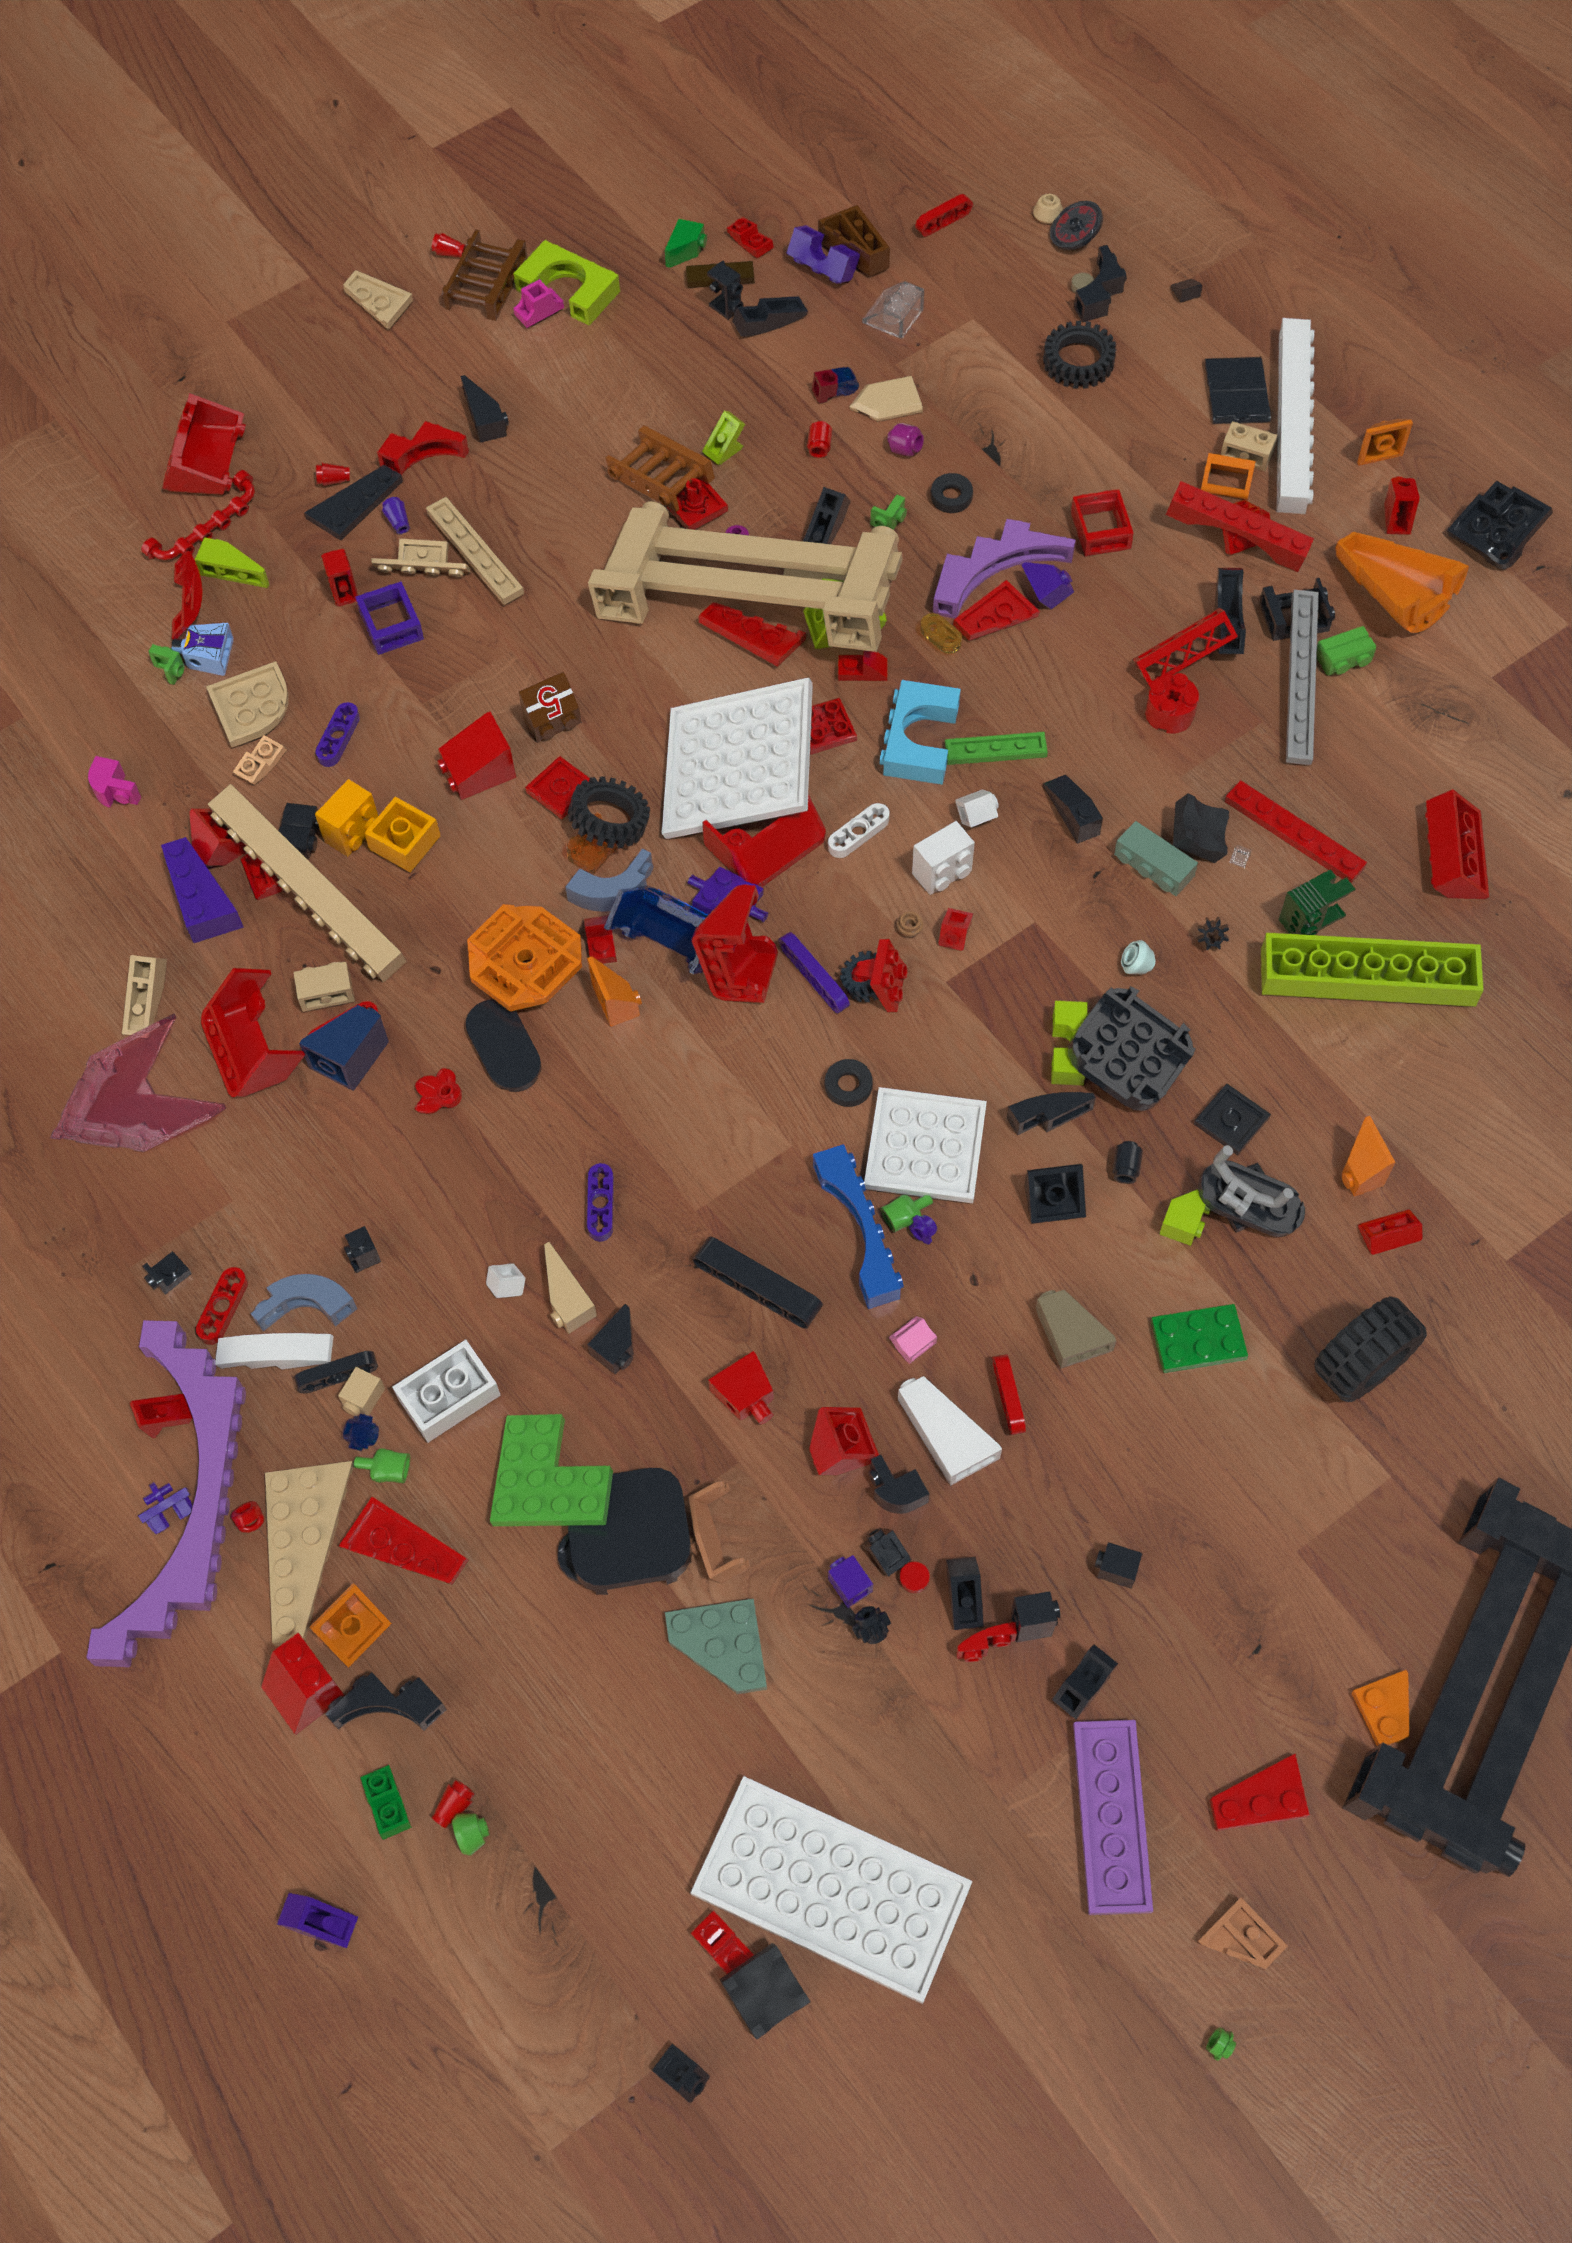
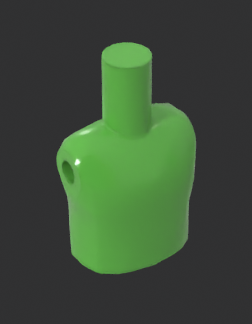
(902, 1210)
(386, 1466)

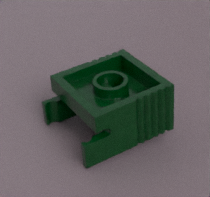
(1307, 905)

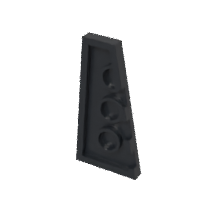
(351, 505)

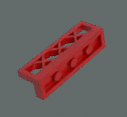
(1182, 638)

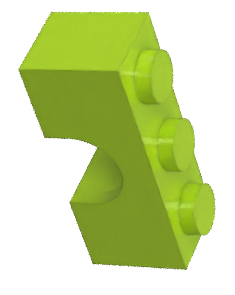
(1066, 1021)

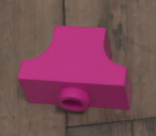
(537, 303)

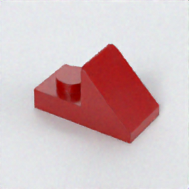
(865, 667)
(600, 940)
(161, 1412)

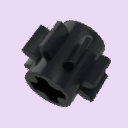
(1209, 927)
(871, 1625)

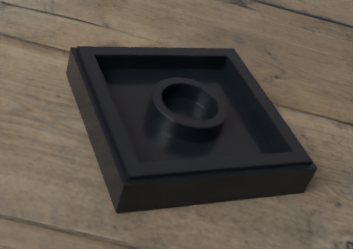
(1232, 1119)

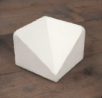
(505, 1280)

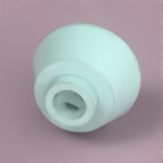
(1138, 958)

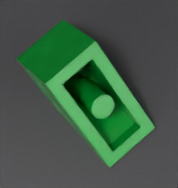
(685, 242)

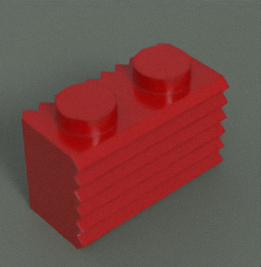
(340, 577)

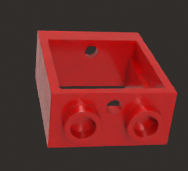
(1105, 540)

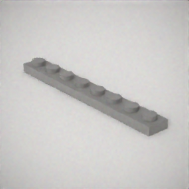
(1302, 677)

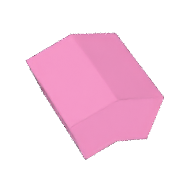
(913, 1339)

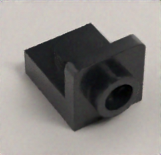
(166, 1273)
(886, 1550)
(681, 2073)

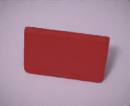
(259, 880)
(1391, 1231)

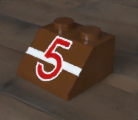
(549, 707)

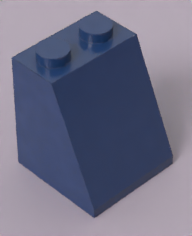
(346, 1046)

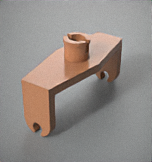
(706, 1537)

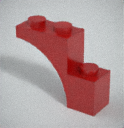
(429, 441)

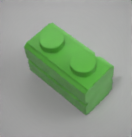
(1345, 651)

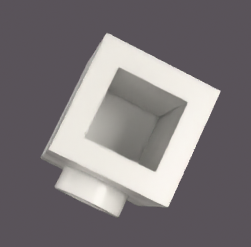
(977, 808)

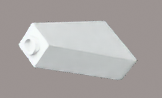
(948, 1432)

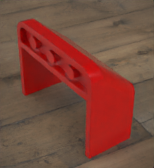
(769, 851)
(237, 1039)

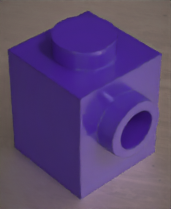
(849, 1580)

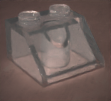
(896, 309)

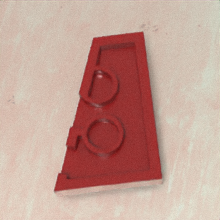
(995, 612)
(1263, 1798)

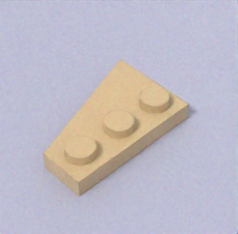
(378, 298)

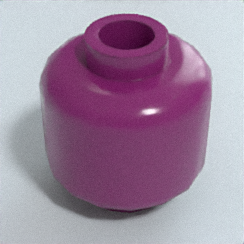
(905, 439)

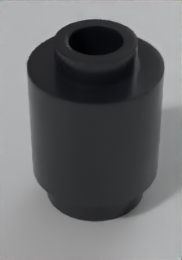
(1127, 1162)

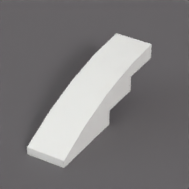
(276, 1349)

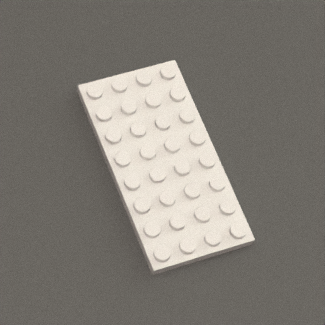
(832, 1889)

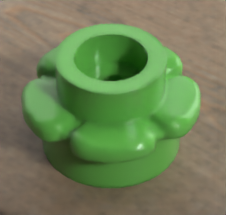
(1221, 2044)

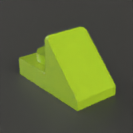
(724, 438)

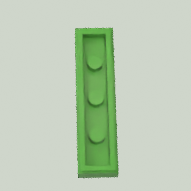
(996, 748)

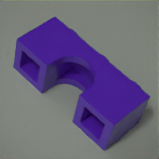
(807, 249)

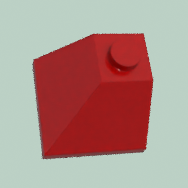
(211, 840)
(841, 1441)

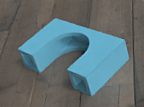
(914, 703)

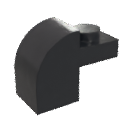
(897, 1494)
(1085, 1682)

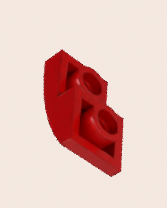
(748, 237)
(977, 1645)

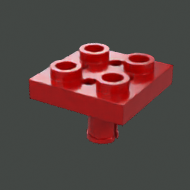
(692, 500)

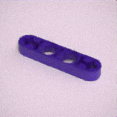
(813, 972)

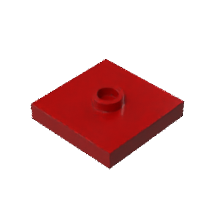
(556, 786)

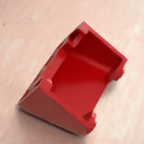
(203, 448)
(731, 957)

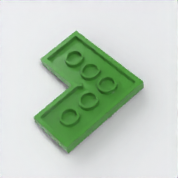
(534, 1488)

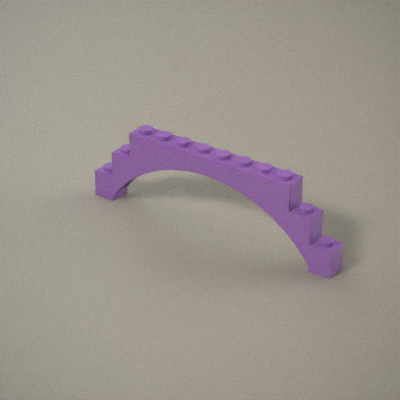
(191, 1571)

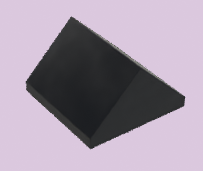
(1055, 1193)

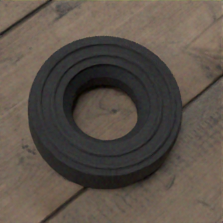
(951, 505)
(848, 1067)

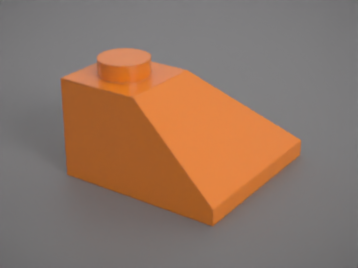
(1385, 441)
(613, 993)
(1368, 1161)

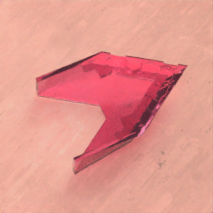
(118, 1105)

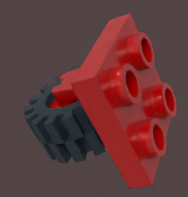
(876, 976)

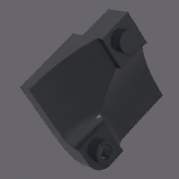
(1500, 524)

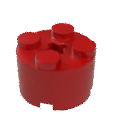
(1172, 703)

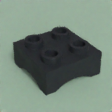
(1200, 828)
(764, 1990)

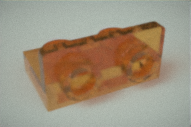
(588, 854)

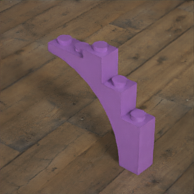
(990, 556)

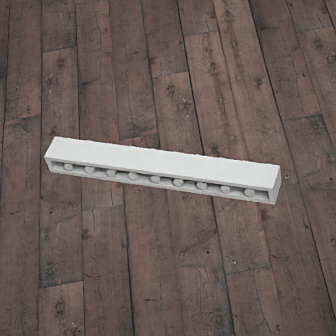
(1294, 416)

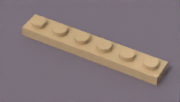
(475, 551)

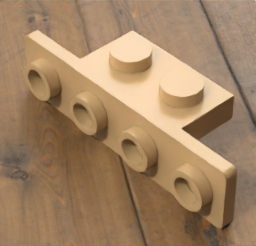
(421, 556)

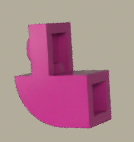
(109, 784)

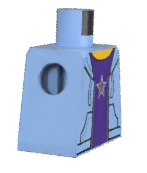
(206, 647)

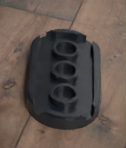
(503, 1046)
(1269, 1220)

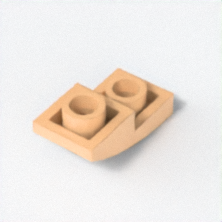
(261, 761)

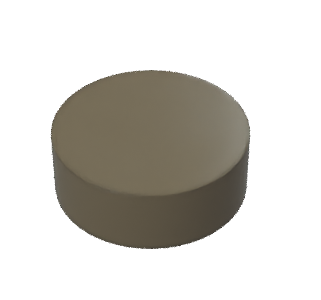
(1080, 280)

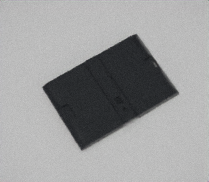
(1237, 390)

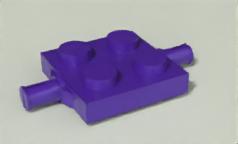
(717, 888)

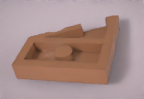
(1244, 1936)

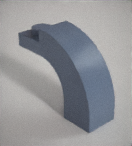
(600, 893)
(304, 1291)

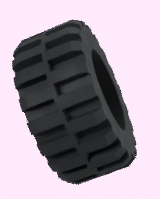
(1370, 1349)

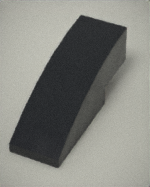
(768, 315)
(1049, 1110)

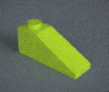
(225, 562)

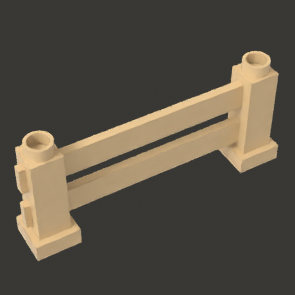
(848, 606)

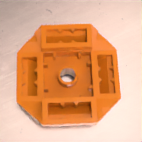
(517, 936)

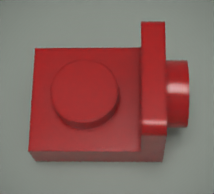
(955, 929)

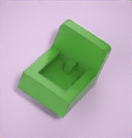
(892, 516)
(169, 660)

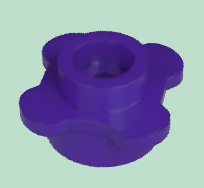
(923, 1228)

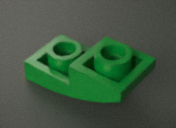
(386, 1802)

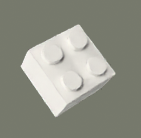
(943, 858)

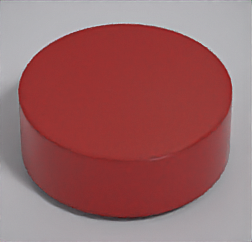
(914, 1577)

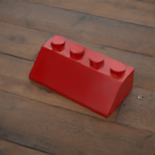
(1456, 847)

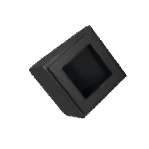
(1187, 290)

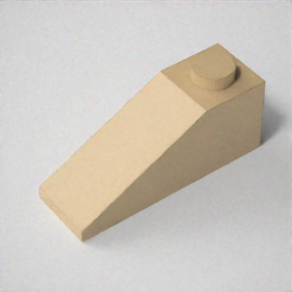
(143, 992)
(568, 1299)

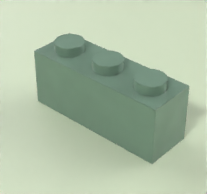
(1155, 858)

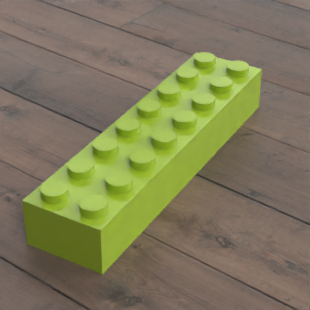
(1371, 969)

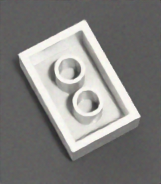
(446, 1391)

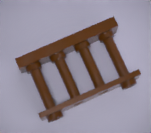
(499, 287)

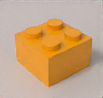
(346, 817)
(402, 834)

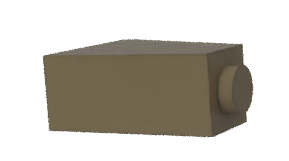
(1072, 1329)

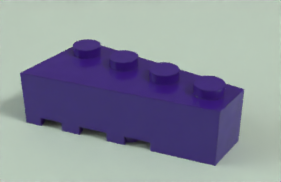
(200, 897)

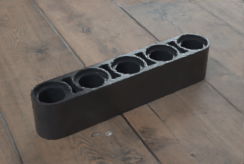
(757, 1282)

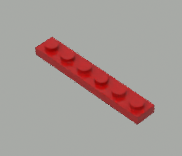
(1295, 831)

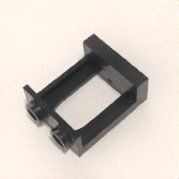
(1272, 604)

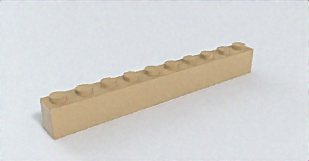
(307, 883)

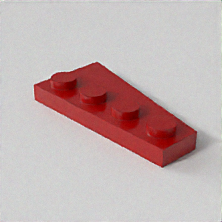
(752, 633)
(399, 1542)

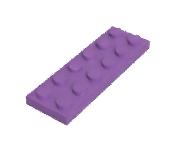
(1112, 1818)

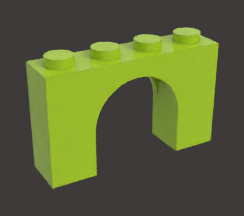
(553, 262)

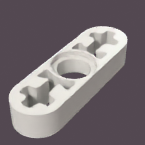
(853, 840)

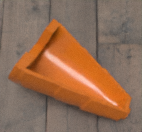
(1402, 579)

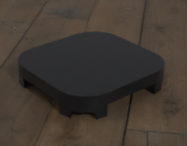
(1130, 1049)
(642, 1538)

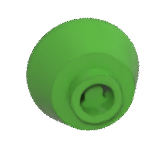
(470, 1832)

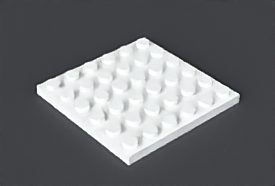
(738, 758)

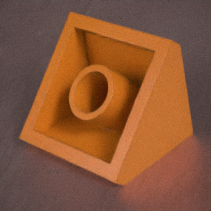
(350, 1625)

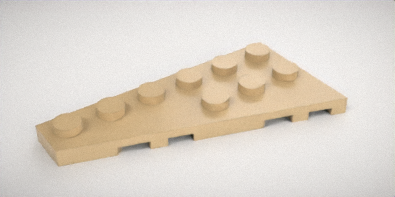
(301, 1530)

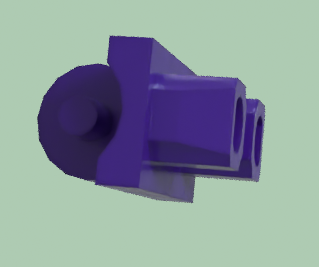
(154, 1516)

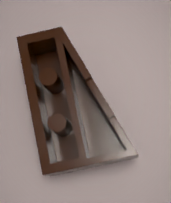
(856, 232)

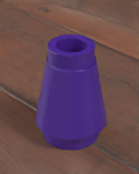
(396, 514)

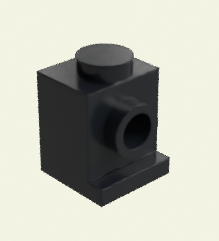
(361, 1250)

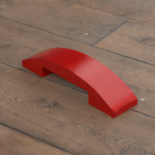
(187, 575)

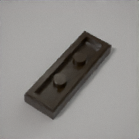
(698, 276)

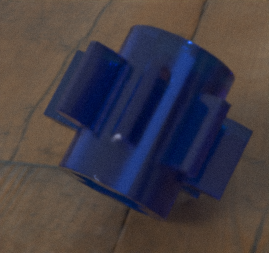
(360, 1432)

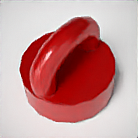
(247, 1514)

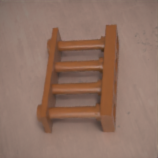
(664, 450)

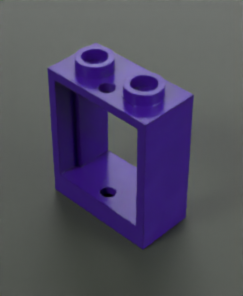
(386, 638)

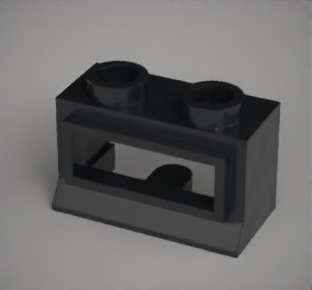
(730, 285)

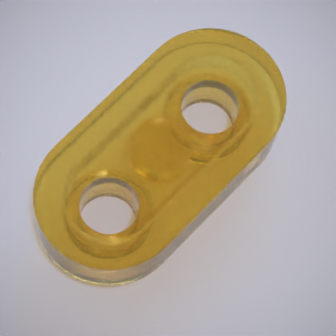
(944, 636)

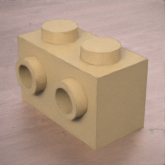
(1249, 444)
(324, 986)

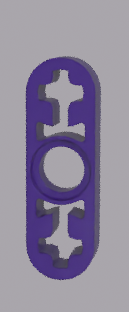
(337, 744)
(607, 1211)

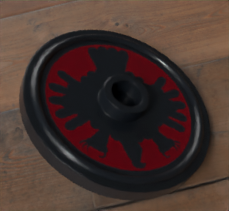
(1076, 225)

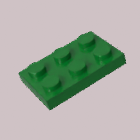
(1199, 1338)

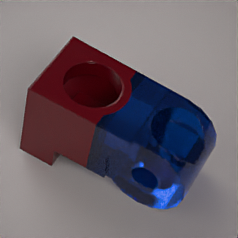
(834, 383)

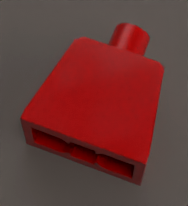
(1401, 495)
(744, 1389)

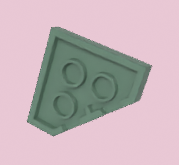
(721, 1642)

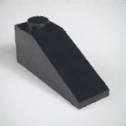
(485, 412)
(827, 517)
(1075, 808)

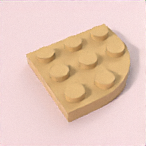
(250, 703)

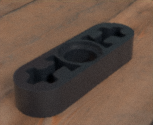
(334, 1372)

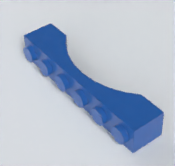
(837, 1176)

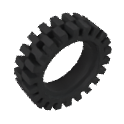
(1082, 335)
(602, 830)

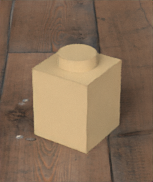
(361, 1392)

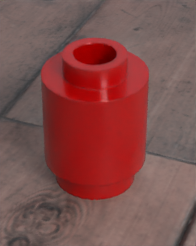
(819, 439)

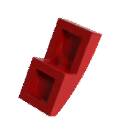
(721, 1943)

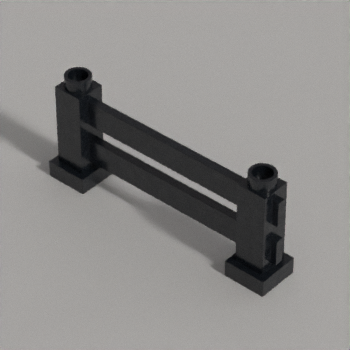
(1414, 1796)

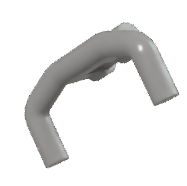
(1244, 1190)

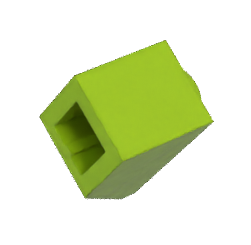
(1184, 1218)

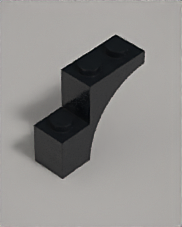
(1094, 299)
(1229, 598)
(371, 1696)

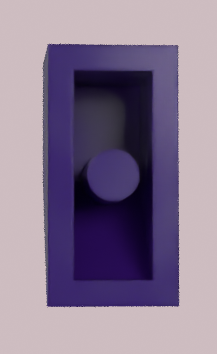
(1049, 583)
(317, 1920)

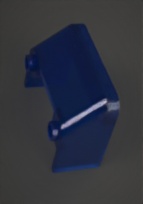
(659, 917)

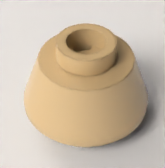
(1047, 208)

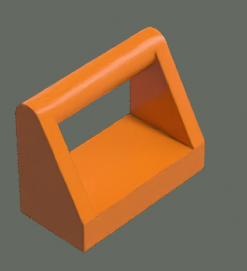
(1228, 464)

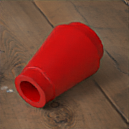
(447, 246)
(331, 474)
(454, 1801)

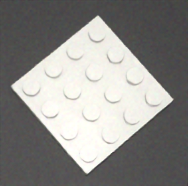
(925, 1145)

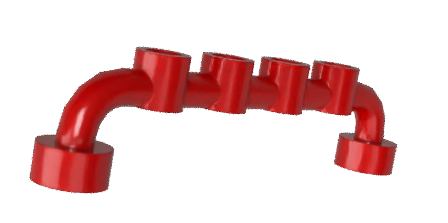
(243, 481)

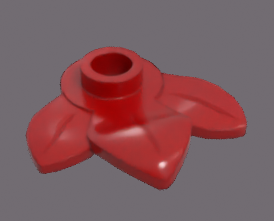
(438, 1091)

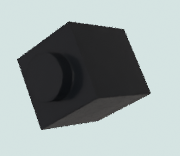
(1118, 1565)

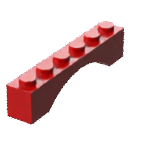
(1280, 542)

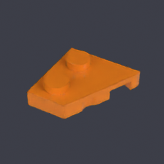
(1386, 1708)

